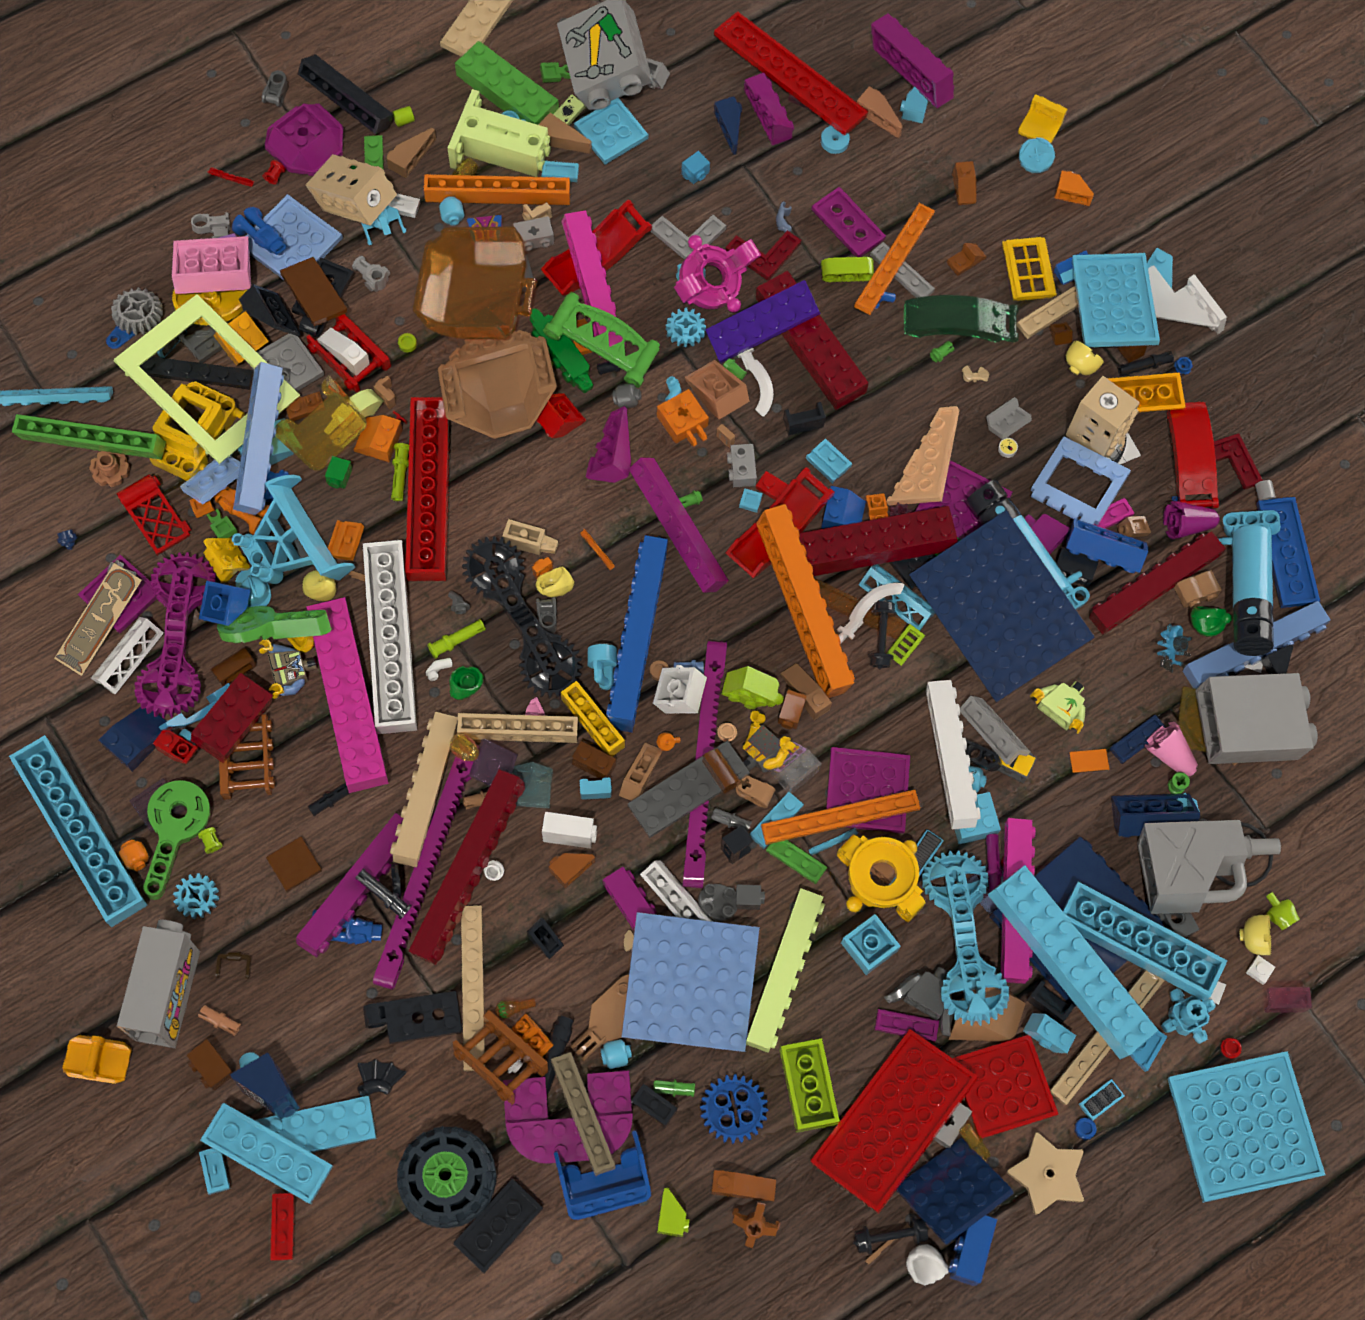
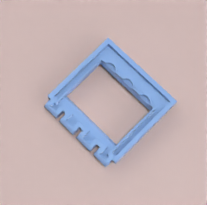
(1083, 457)

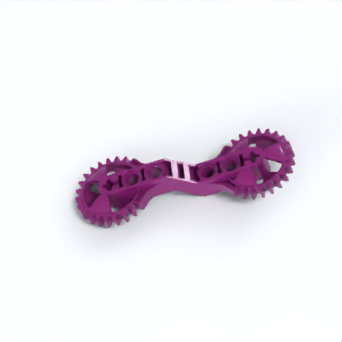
(179, 599)

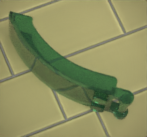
(960, 316)

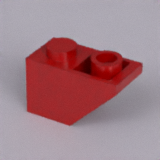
(175, 746)

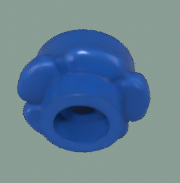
(1183, 361)

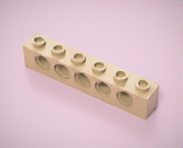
(518, 727)

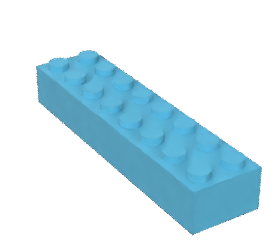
(1143, 942)

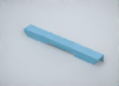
(832, 842)

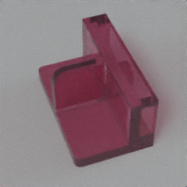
(1288, 999)

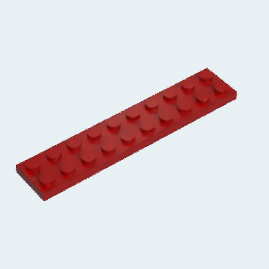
(791, 73)

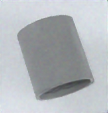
(1265, 490)

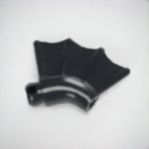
(378, 1077)

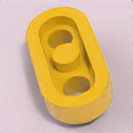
(302, 644)

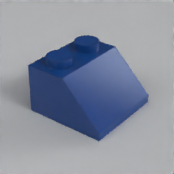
(843, 508)
(223, 603)

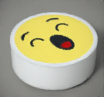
(1007, 447)

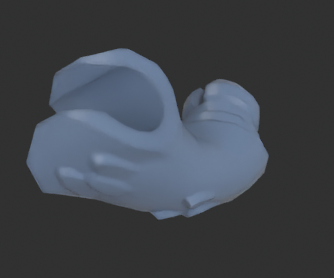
(781, 222)

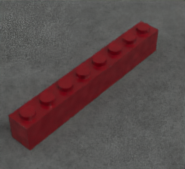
(1156, 583)

